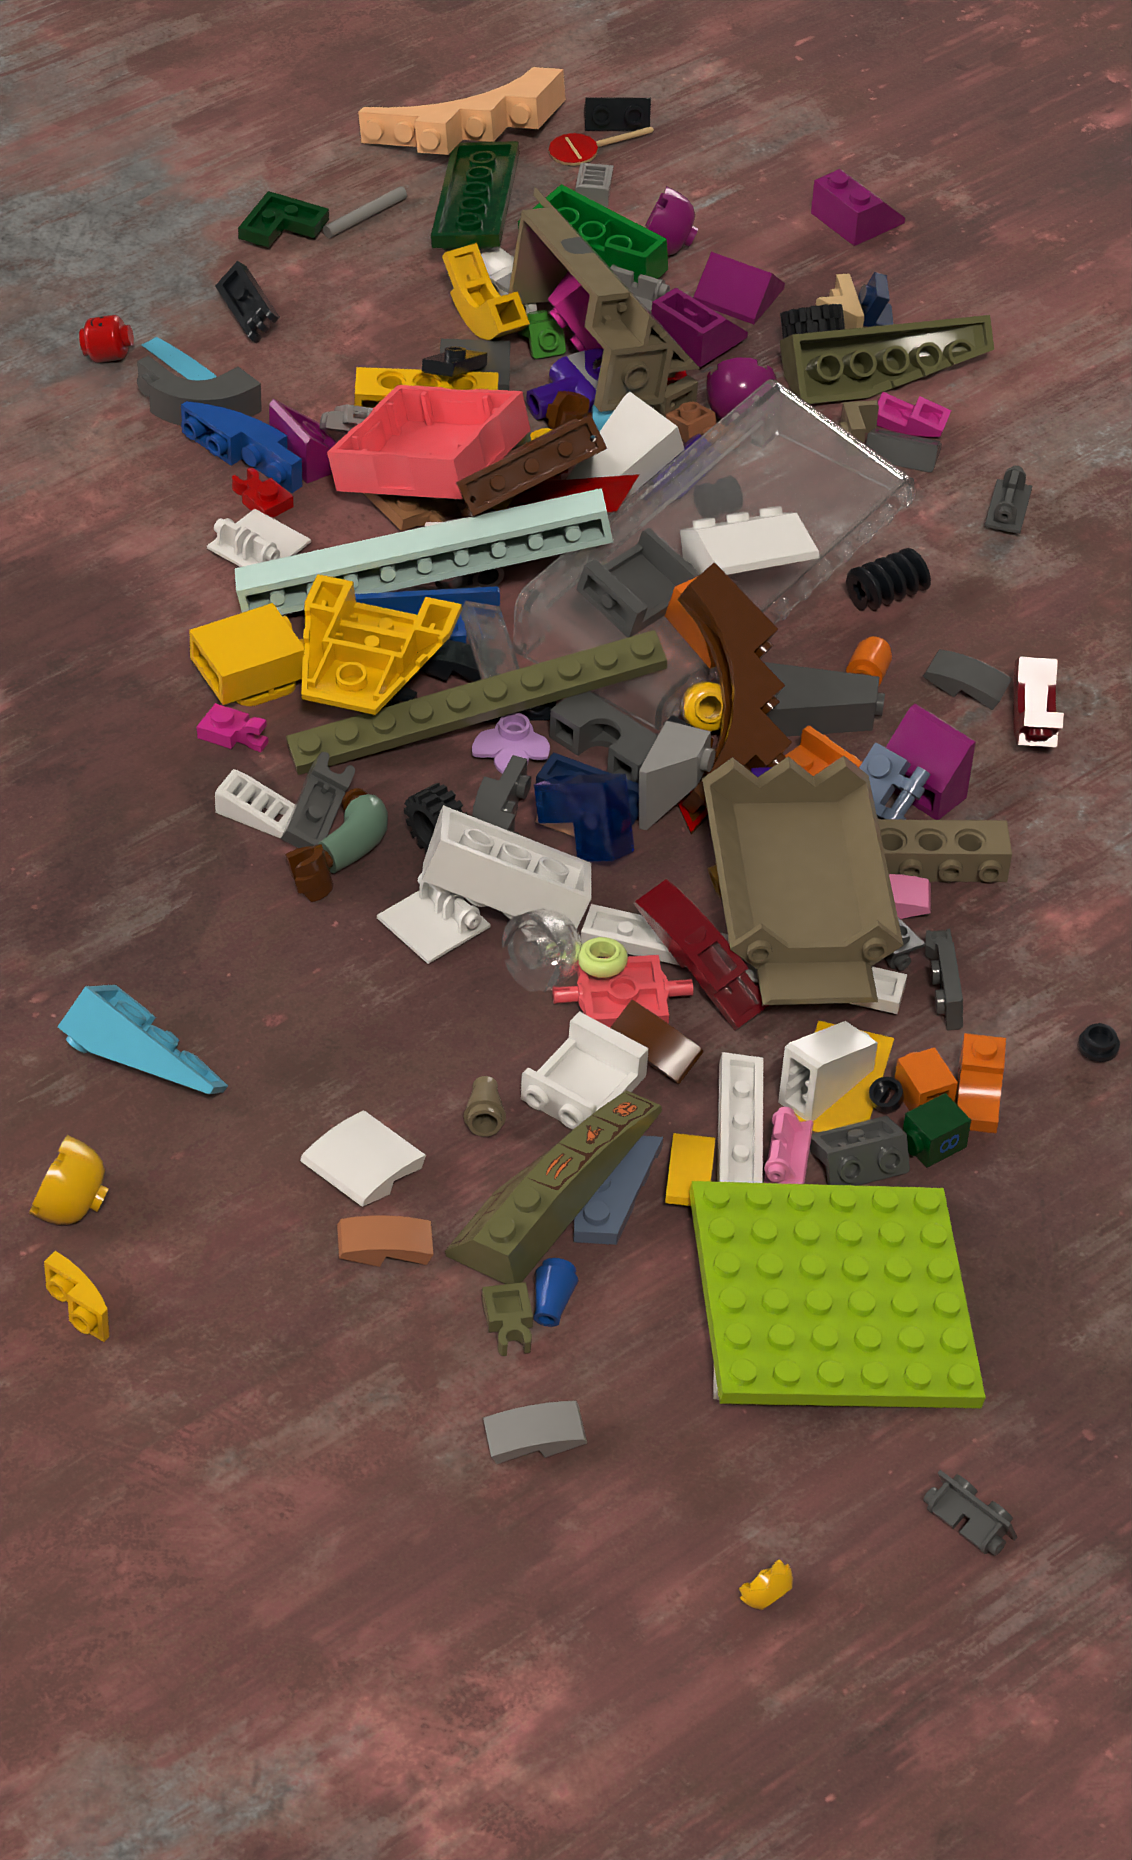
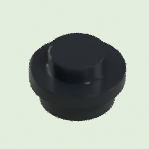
(1099, 1043)

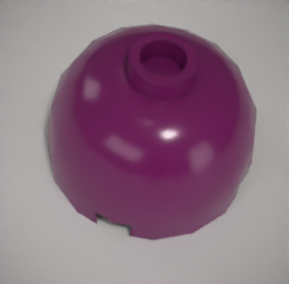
(673, 220)
(734, 382)

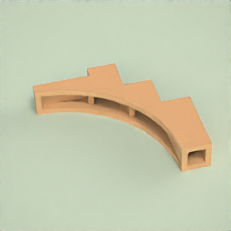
(482, 117)

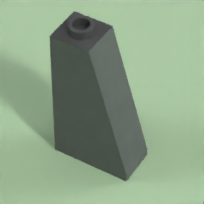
(825, 700)

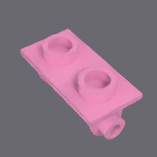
(788, 1148)

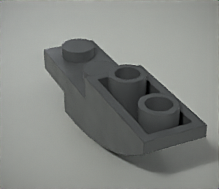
(499, 799)

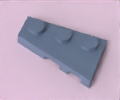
(612, 1204)

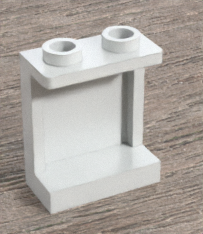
(585, 1072)

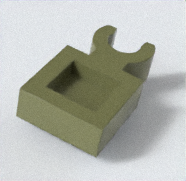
(510, 1313)

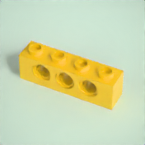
(376, 383)

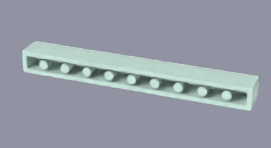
(432, 551)

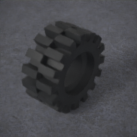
(812, 319)
(424, 811)

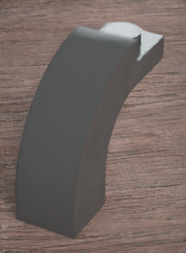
(167, 392)

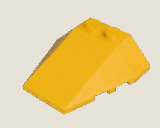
(363, 651)

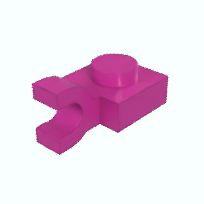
(228, 726)

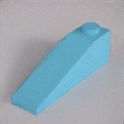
(121, 1029)

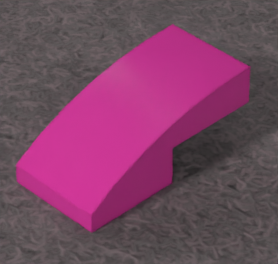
(923, 419)

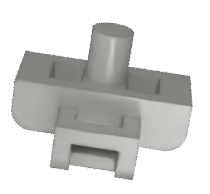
(342, 418)

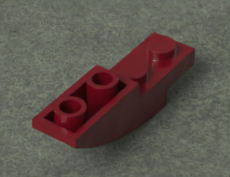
(703, 951)

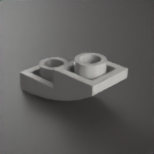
(536, 1427)

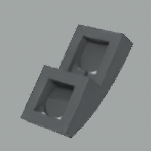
(957, 671)

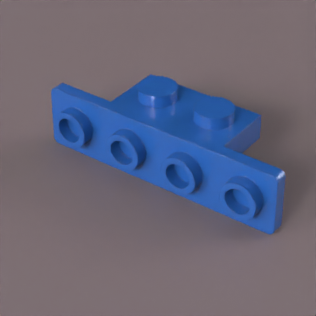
(412, 601)

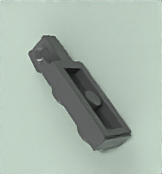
(945, 972)

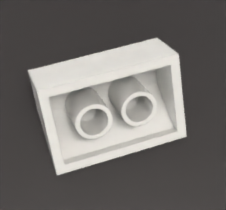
(748, 542)

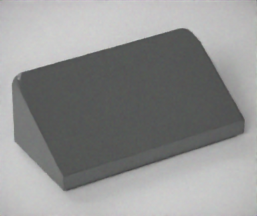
(905, 449)

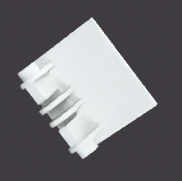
(255, 539)
(433, 921)

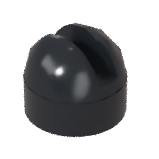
(880, 1091)

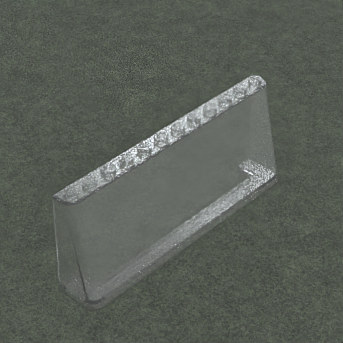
(756, 457)

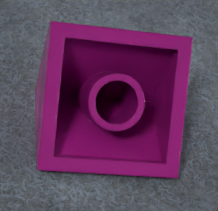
(737, 288)
(303, 439)

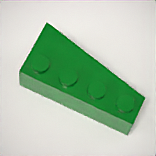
(611, 234)

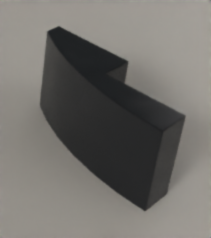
(453, 657)

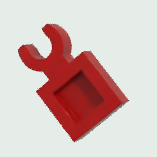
(264, 496)

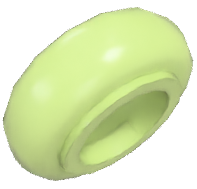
(603, 967)

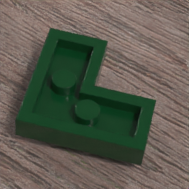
(278, 213)

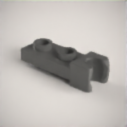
(317, 803)

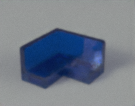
(596, 808)

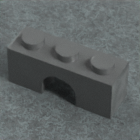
(591, 722)

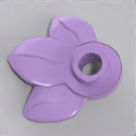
(510, 737)

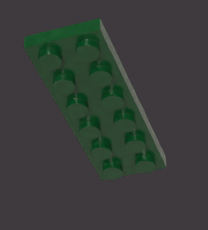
(475, 195)

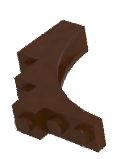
(738, 641)

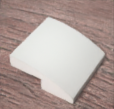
(362, 1158)

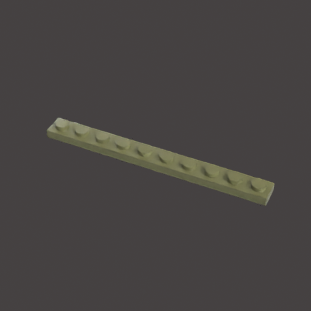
(479, 701)

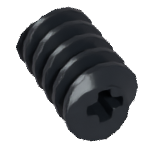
(887, 579)

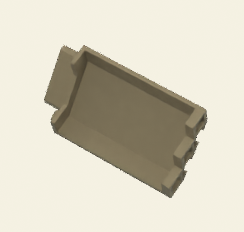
(803, 879)

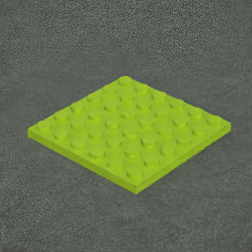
(834, 1296)

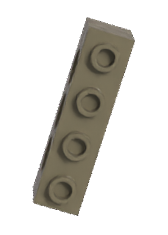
(947, 849)

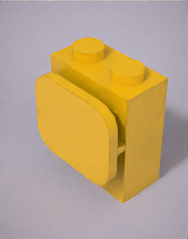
(248, 656)

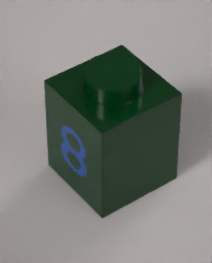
(936, 1130)

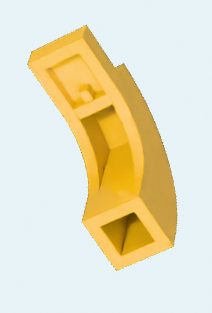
(476, 298)

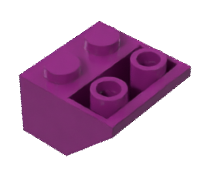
(695, 326)
(941, 752)

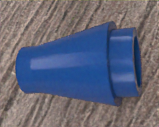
(553, 1289)

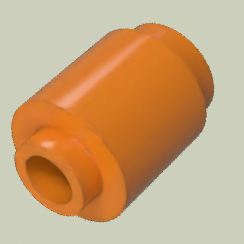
(871, 658)

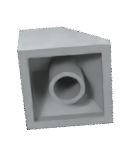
(672, 769)

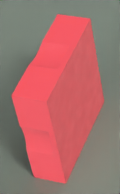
(428, 440)

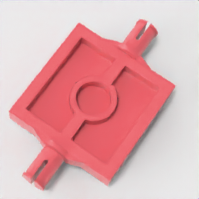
(608, 997)

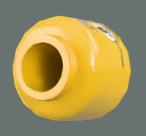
(703, 706)

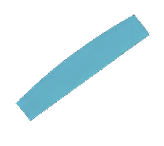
(178, 360)

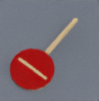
(579, 148)

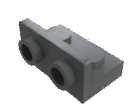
(862, 1151)

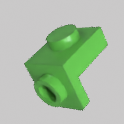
(544, 335)

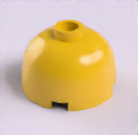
(71, 1185)

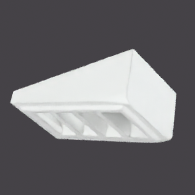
(233, 799)

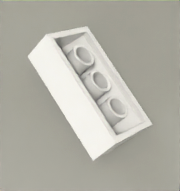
(504, 869)

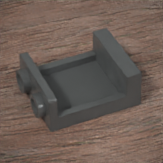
(636, 584)

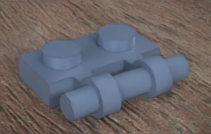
(886, 774)

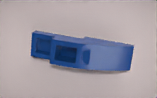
(241, 437)

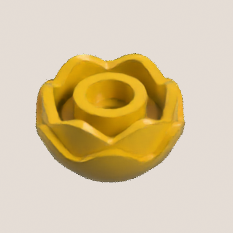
(767, 1586)

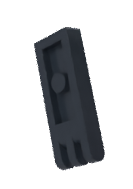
(247, 301)

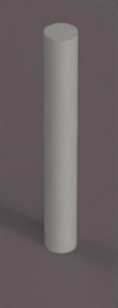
(364, 212)

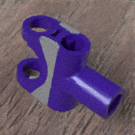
(570, 374)

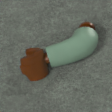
(362, 831)

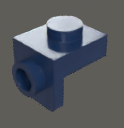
(874, 301)

